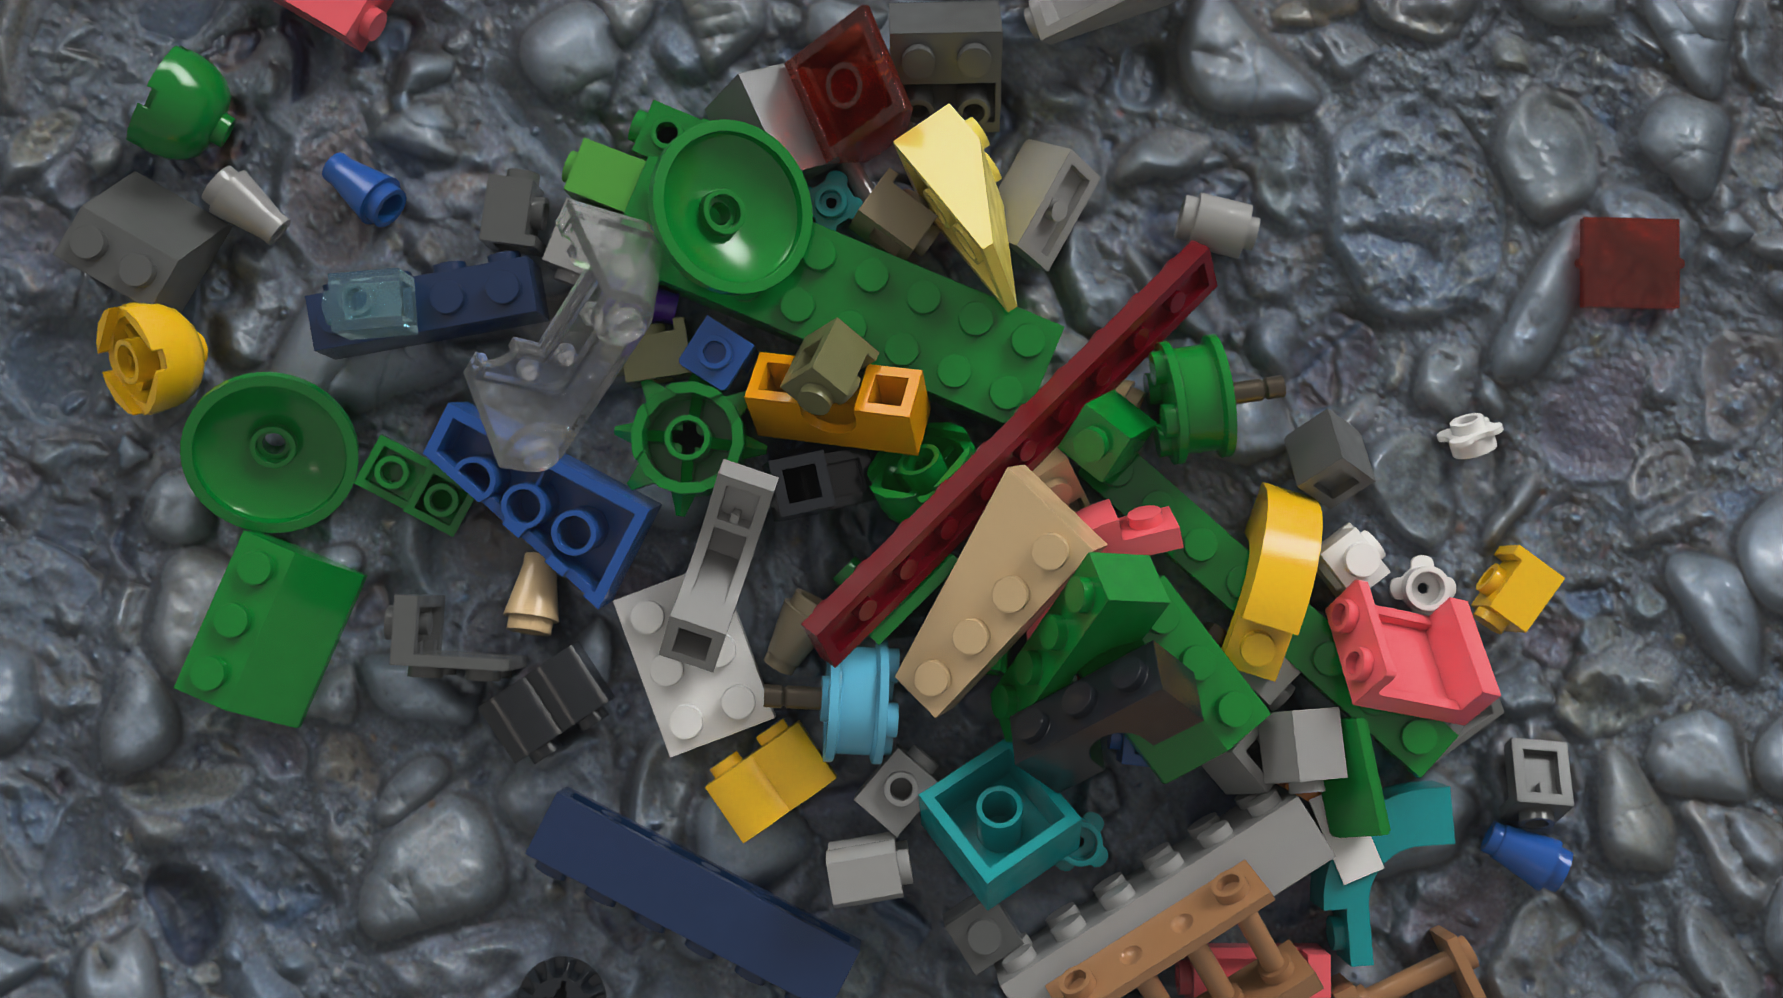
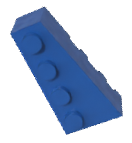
(568, 514)

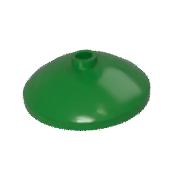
(755, 191)
(261, 483)

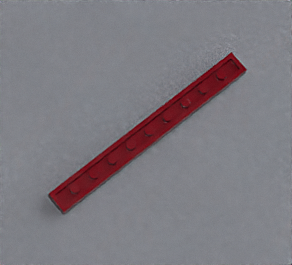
(1026, 438)

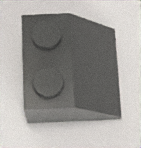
(144, 242)

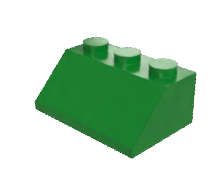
(270, 630)
(1225, 697)

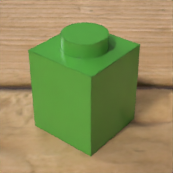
(601, 176)

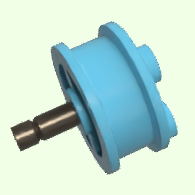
(852, 703)

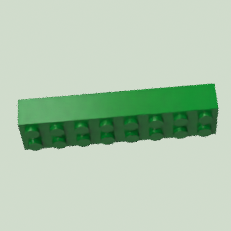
(961, 338)

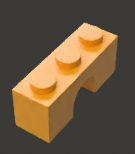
(881, 415)

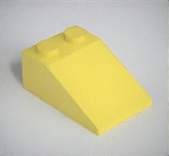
(959, 184)

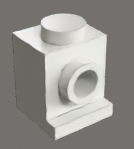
(1349, 557)

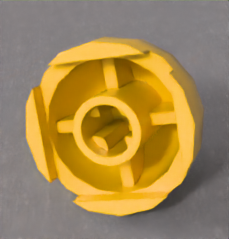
(152, 356)

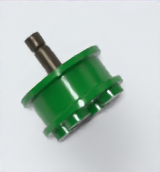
(1199, 398)

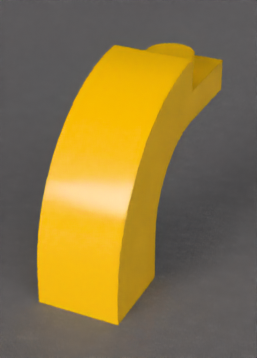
(1278, 581)

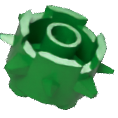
(667, 416)

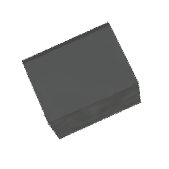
(771, 103)

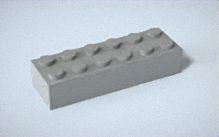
(1264, 829)

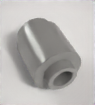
(1218, 224)

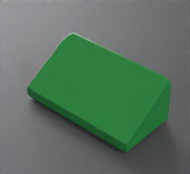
(1356, 803)

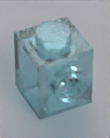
(370, 304)

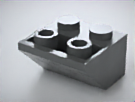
(948, 57)

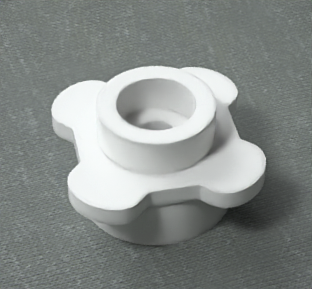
(1471, 436)
(1422, 571)

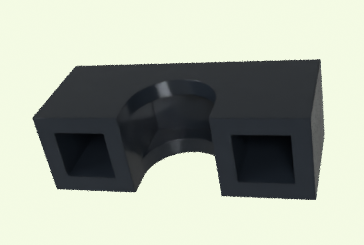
(1136, 694)

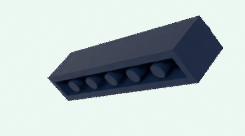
(692, 898)

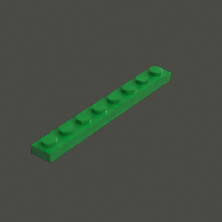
(1220, 566)

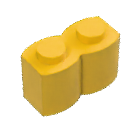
(770, 779)

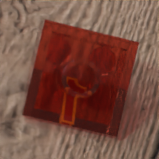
(851, 90)

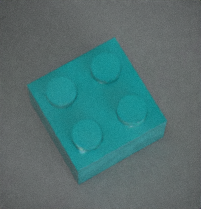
(998, 824)

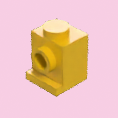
(1514, 590)

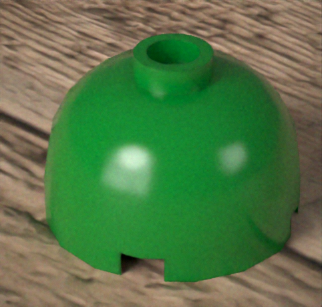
(183, 108)
(908, 481)

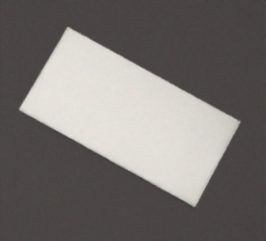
(1354, 855)

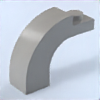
(718, 565)

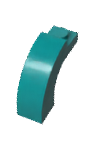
(1417, 816)

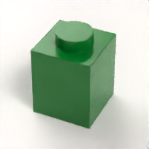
(1107, 435)

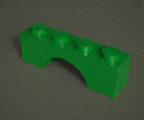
(1102, 606)

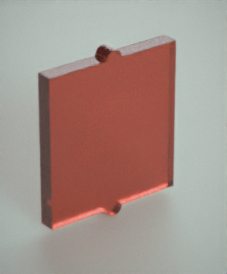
(1629, 263)

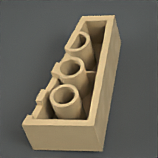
(997, 589)

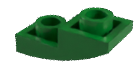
(414, 485)

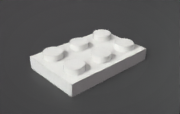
(687, 700)

